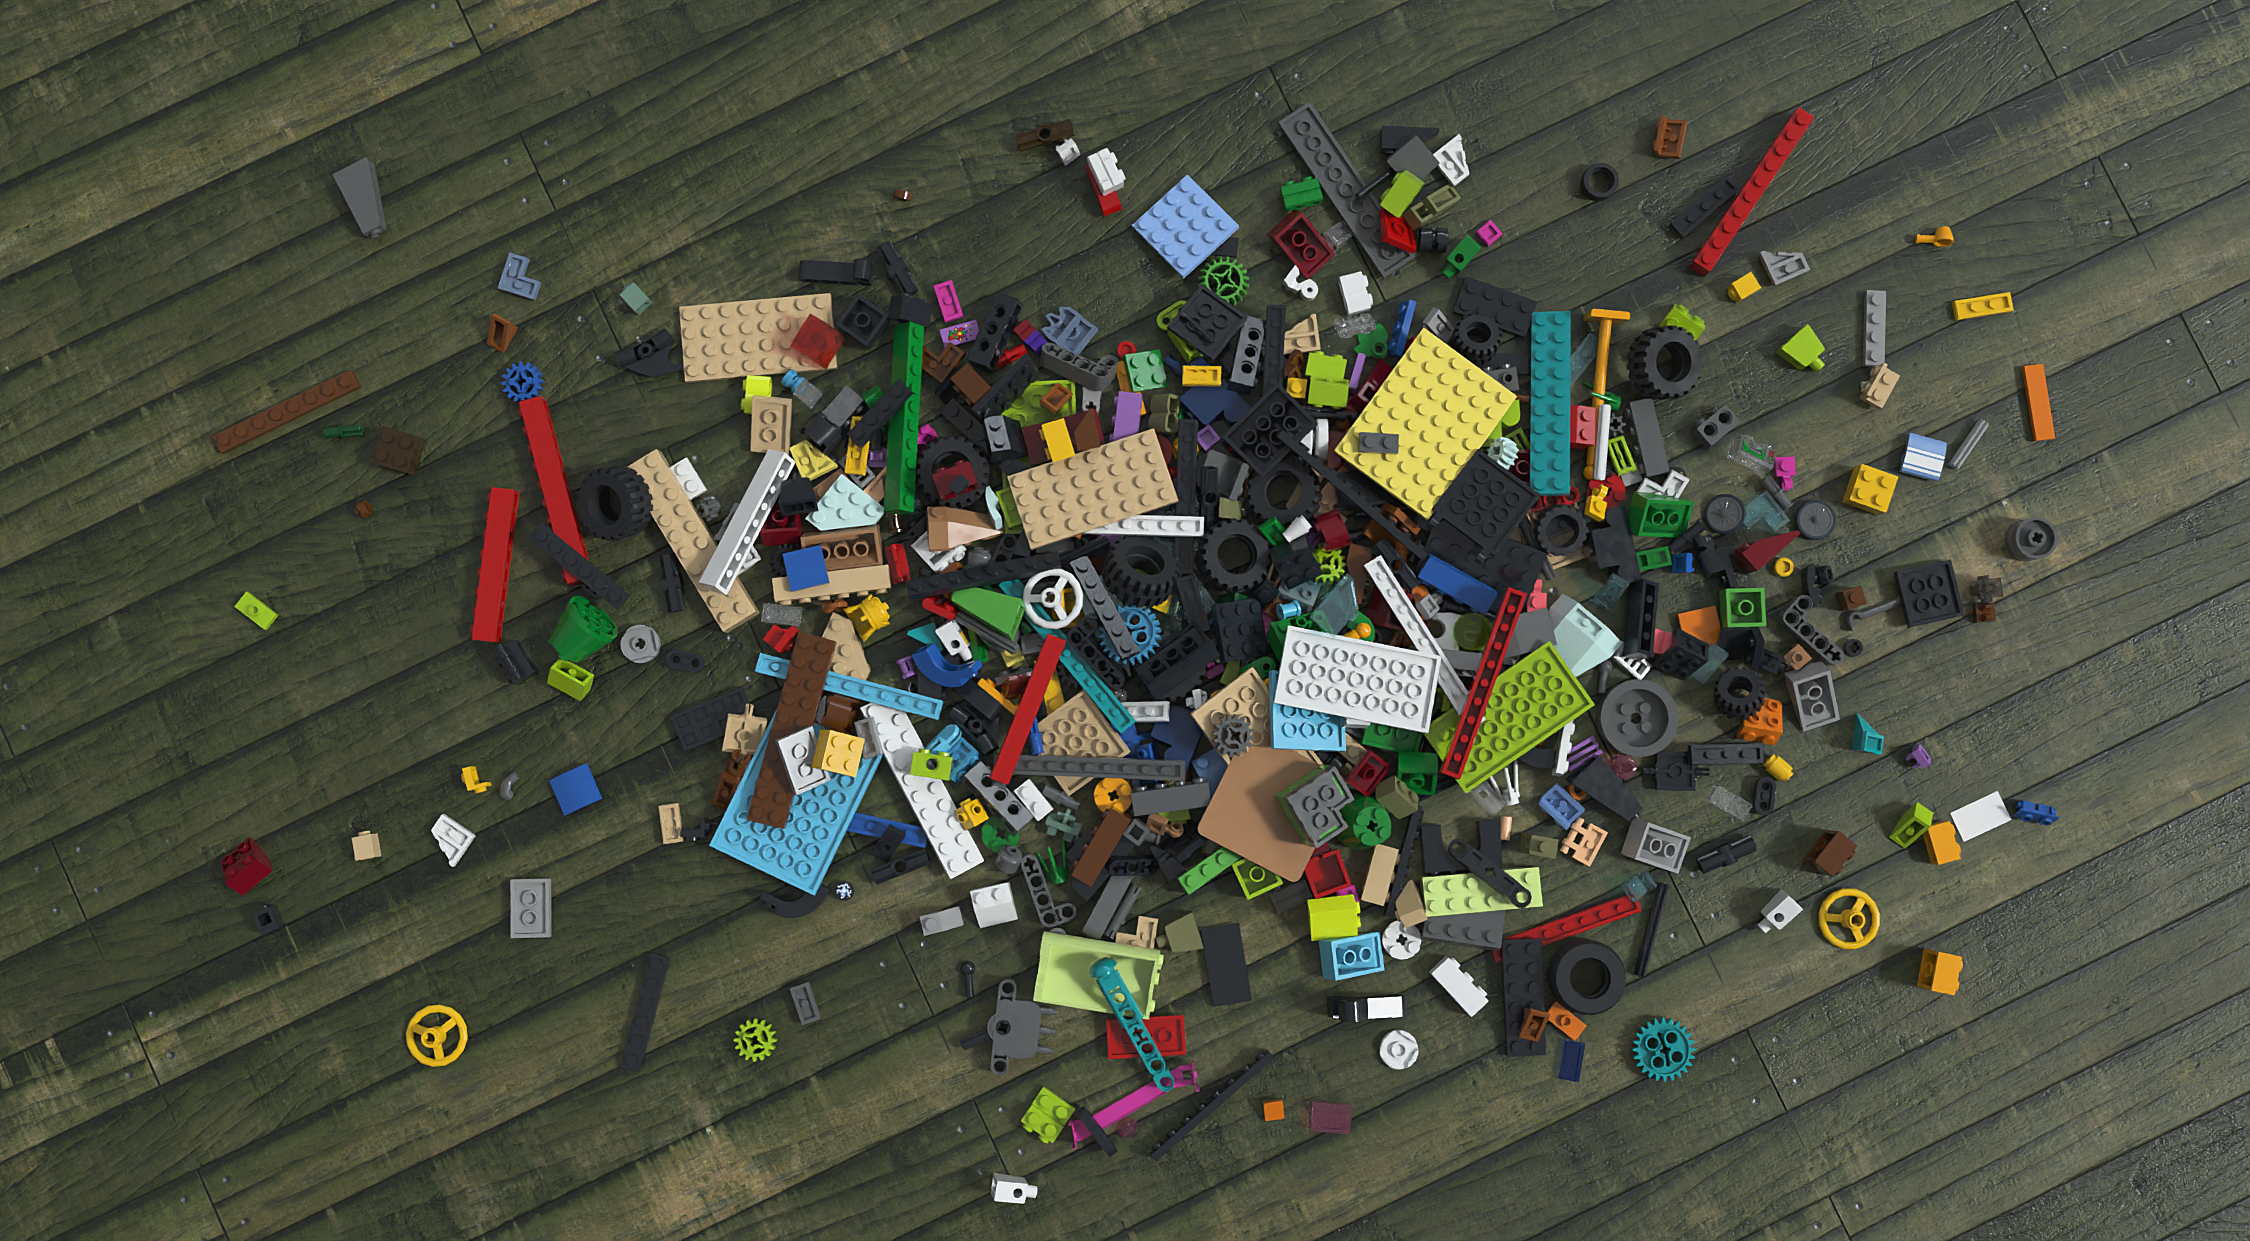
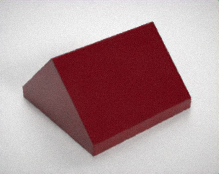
(1367, 772)

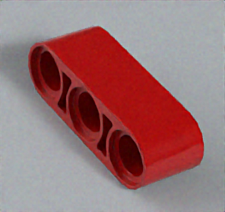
(1109, 203)
(1541, 503)

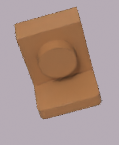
(1797, 656)

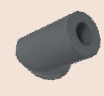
(505, 787)

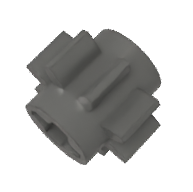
(1616, 421)
(708, 508)

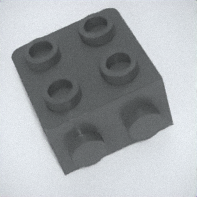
(1230, 473)

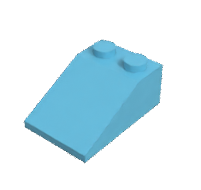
(1351, 956)

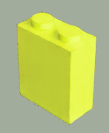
(1333, 917)

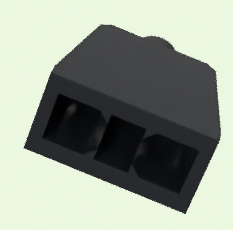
(797, 496)

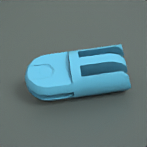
(944, 740)

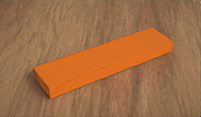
(2038, 402)

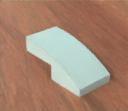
(993, 508)

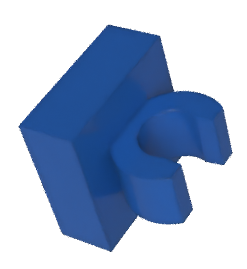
(1682, 563)

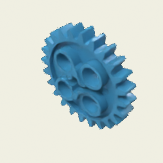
(1146, 620)

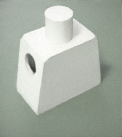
(1786, 910)
(1004, 1186)

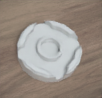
(1398, 1049)

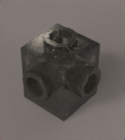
(1986, 589)

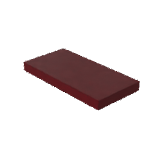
(1036, 446)

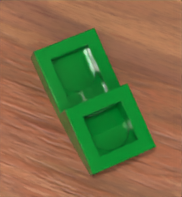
(1654, 558)

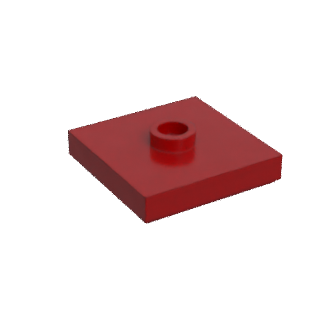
(1397, 231)

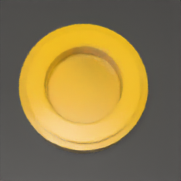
(1783, 567)

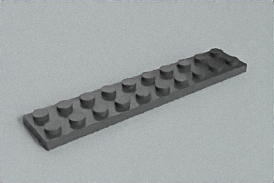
(1340, 184)

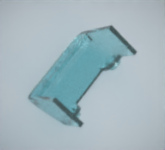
(1337, 607)

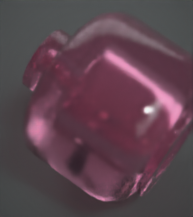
(1127, 1127)

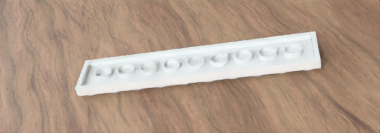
(925, 795)

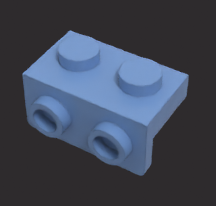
(1560, 806)

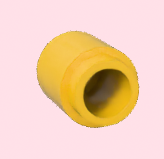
(1778, 768)

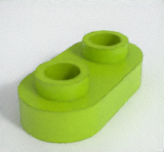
(1169, 314)

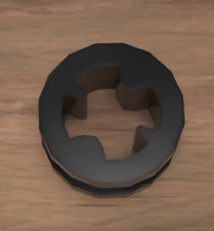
(1857, 643)

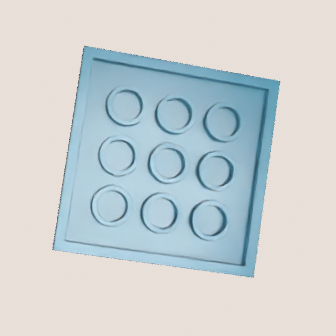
(1301, 728)

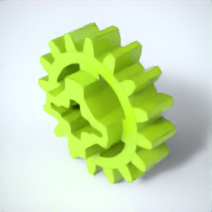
(1329, 571)
(763, 1042)

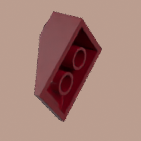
(1301, 243)
(779, 529)
(1755, 555)

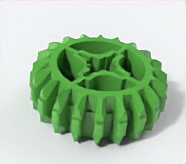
(1230, 285)

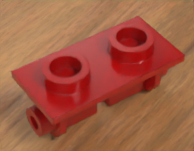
(898, 563)

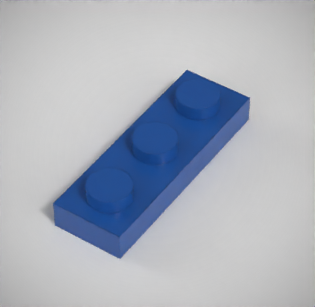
(1401, 328)

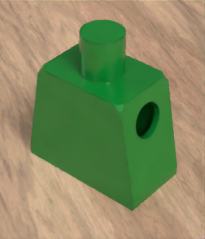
(1466, 250)

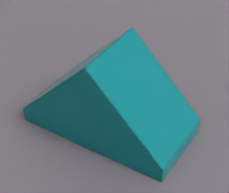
(927, 635)

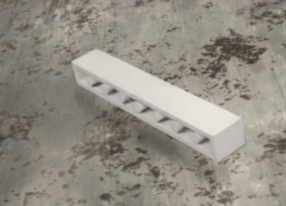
(747, 522)

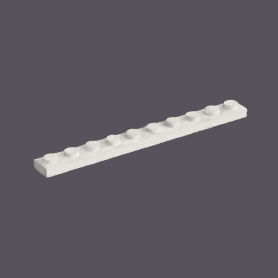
(1416, 629)

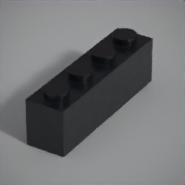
(1640, 619)

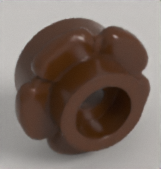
(363, 509)

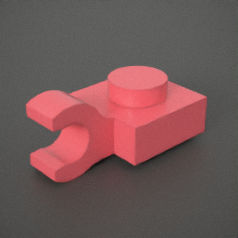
(1537, 599)

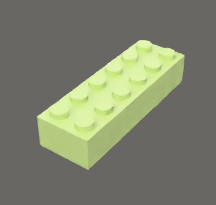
(1469, 894)

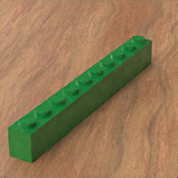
(905, 421)

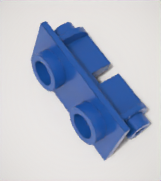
(2044, 814)

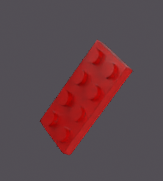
(1165, 1030)

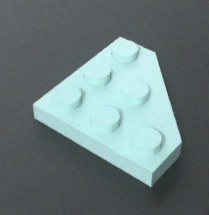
(845, 507)

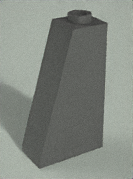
(363, 196)

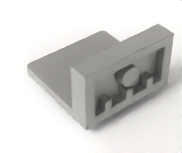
(1304, 594)

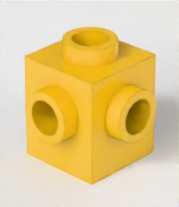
(971, 813)

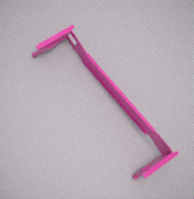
(1133, 1102)

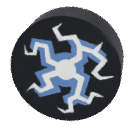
(844, 890)

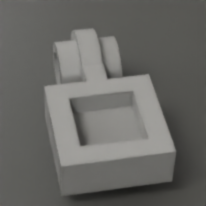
(1429, 604)

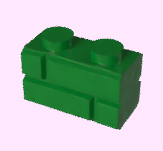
(1301, 194)

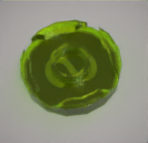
(1471, 631)

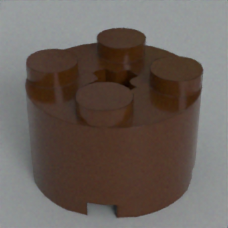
(840, 713)

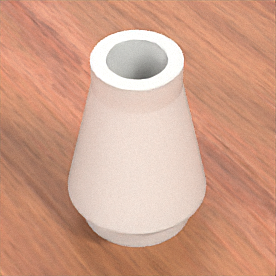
(1297, 528)

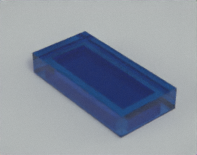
(1571, 1060)

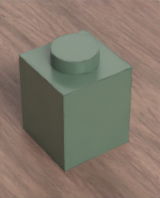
(635, 298)

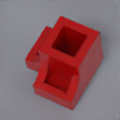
(782, 639)

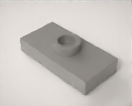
(867, 730)

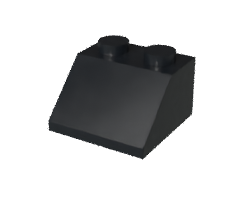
(1003, 438)

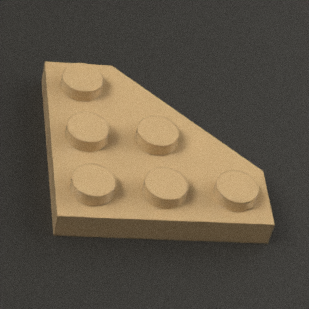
(848, 653)

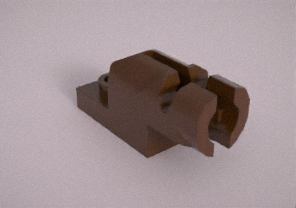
(730, 779)

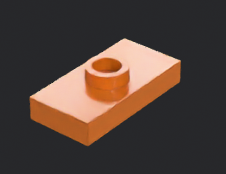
(1565, 1020)

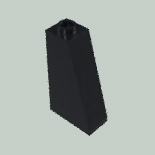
(1604, 786)

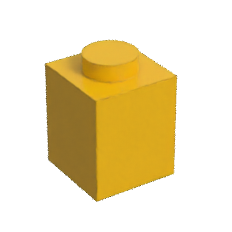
(1743, 287)
(1296, 388)

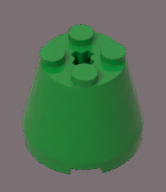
(581, 630)
(1366, 822)

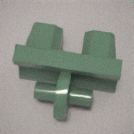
(1063, 822)

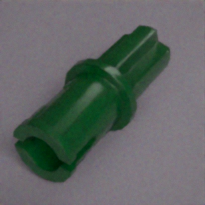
(343, 431)

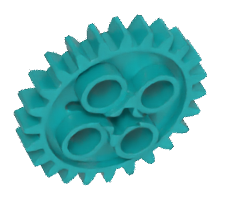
(1679, 1043)

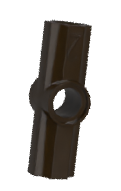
(1057, 132)

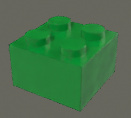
(1418, 771)

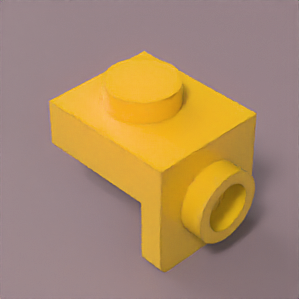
(471, 780)

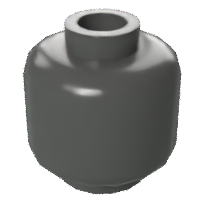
(978, 557)
(1008, 859)

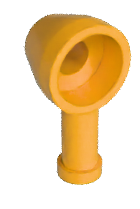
(1942, 238)

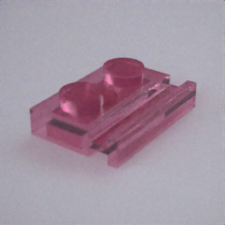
(1331, 1117)

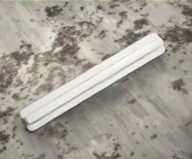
(1602, 442)

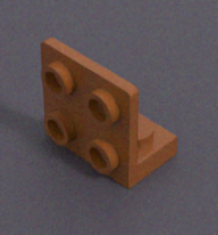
(1377, 533)

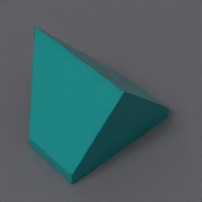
(1866, 738)

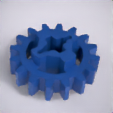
(514, 381)

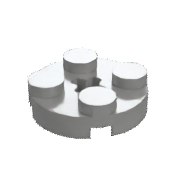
(650, 649)

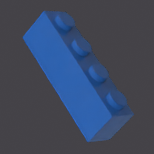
(1457, 584)

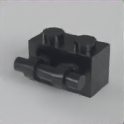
(515, 662)

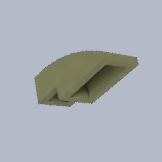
(1431, 206)

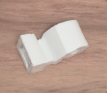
(1307, 289)

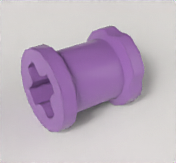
(907, 673)

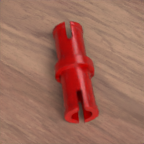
(1011, 355)

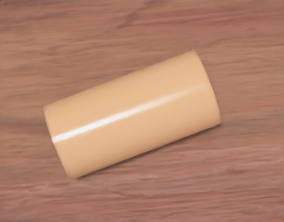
(1505, 827)

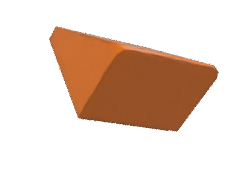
(1273, 1109)

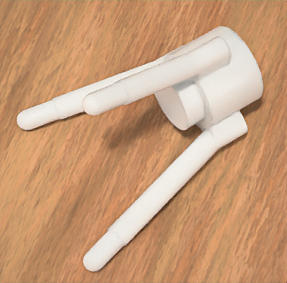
(1510, 794)

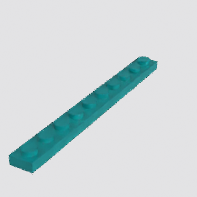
(1077, 665)

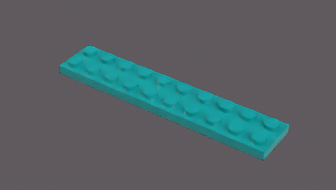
(1550, 403)

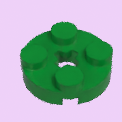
(990, 839)

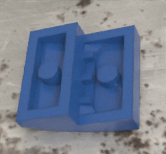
(575, 789)

